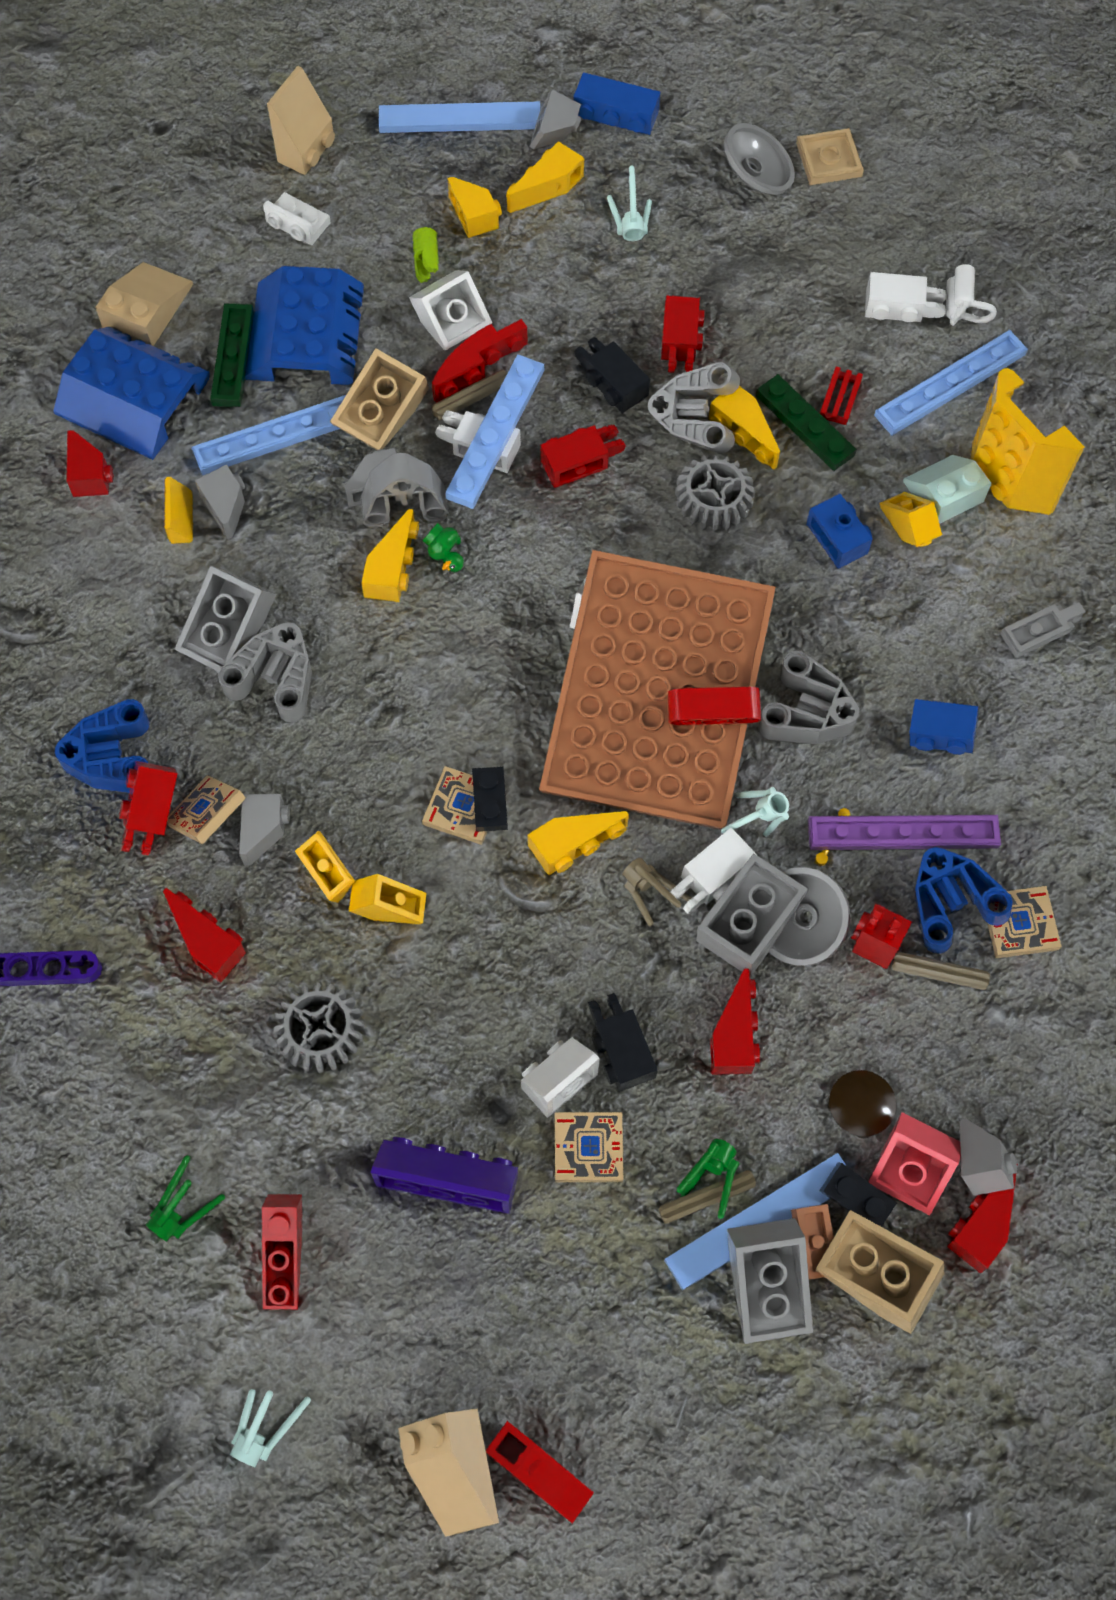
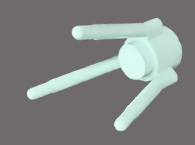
(633, 225)
(771, 807)
(247, 1442)

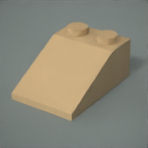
(299, 123)
(143, 302)
(380, 400)
(882, 1270)
(451, 1470)

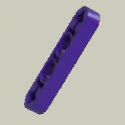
(38, 961)

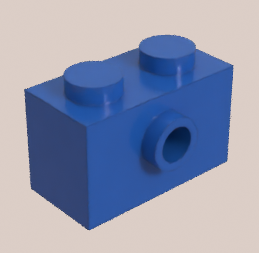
(839, 530)
(943, 726)

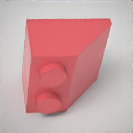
(916, 1163)

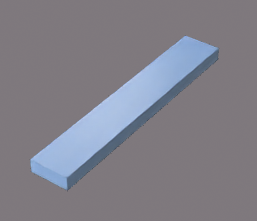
(458, 117)
(950, 382)
(266, 437)
(712, 1249)

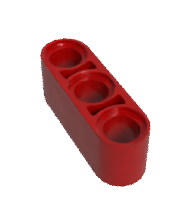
(714, 706)

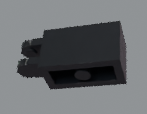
(614, 374)
(622, 1045)

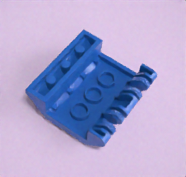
(305, 323)
(125, 389)

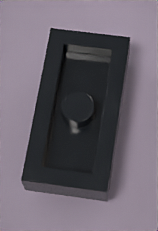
(489, 799)
(857, 1195)

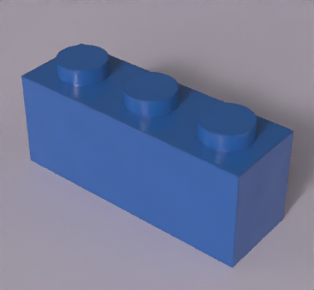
(617, 103)

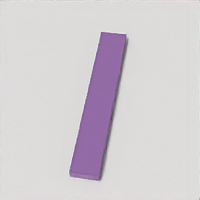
(903, 832)

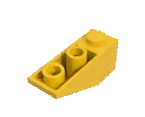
(549, 178)
(745, 419)
(386, 564)
(570, 837)

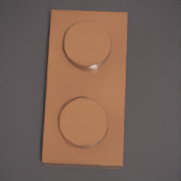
(818, 1233)

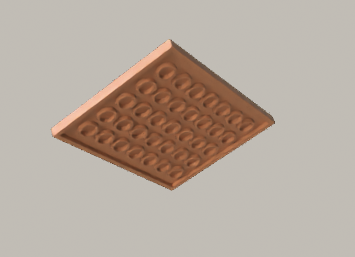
(633, 641)

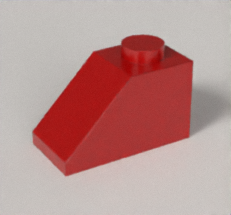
(86, 468)

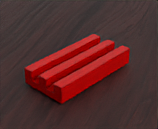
(846, 377)

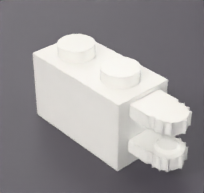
(902, 298)
(467, 427)
(713, 870)

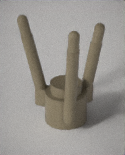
(642, 877)

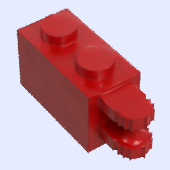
(680, 331)
(579, 453)
(147, 803)
(880, 935)

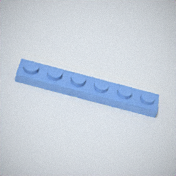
(494, 432)

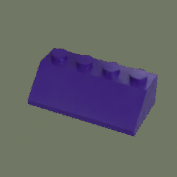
(445, 1175)

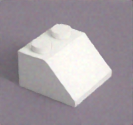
(451, 309)
(559, 1075)

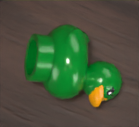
(440, 543)

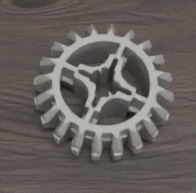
(708, 504)
(311, 1039)

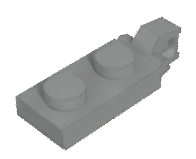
(1041, 628)

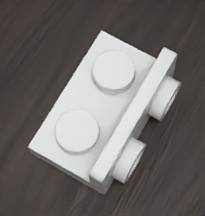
(296, 218)

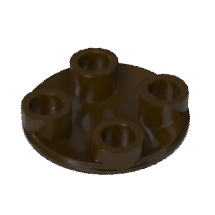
(862, 1103)

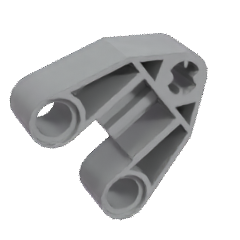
(695, 383)
(402, 477)
(284, 646)
(818, 709)

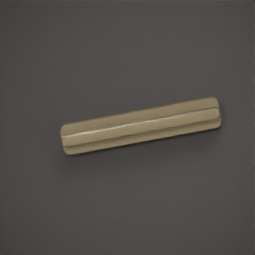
(469, 394)
(941, 970)
(705, 1197)

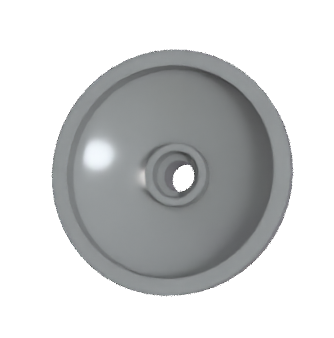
(759, 159)
(814, 941)

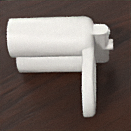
(961, 296)

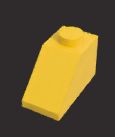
(474, 207)
(912, 518)
(387, 900)

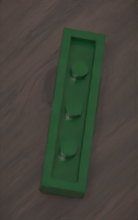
(232, 355)
(806, 422)

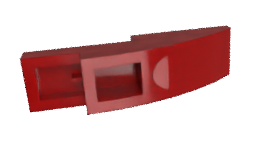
(469, 359)

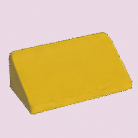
(178, 512)
(325, 867)

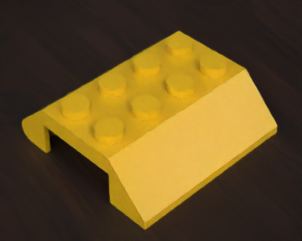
(1019, 461)

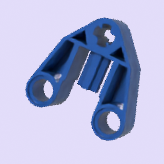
(98, 749)
(978, 884)

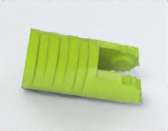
(425, 253)

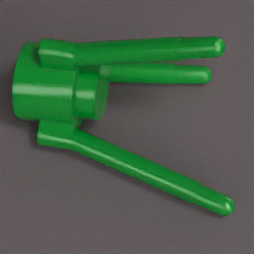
(716, 1160)
(165, 1219)

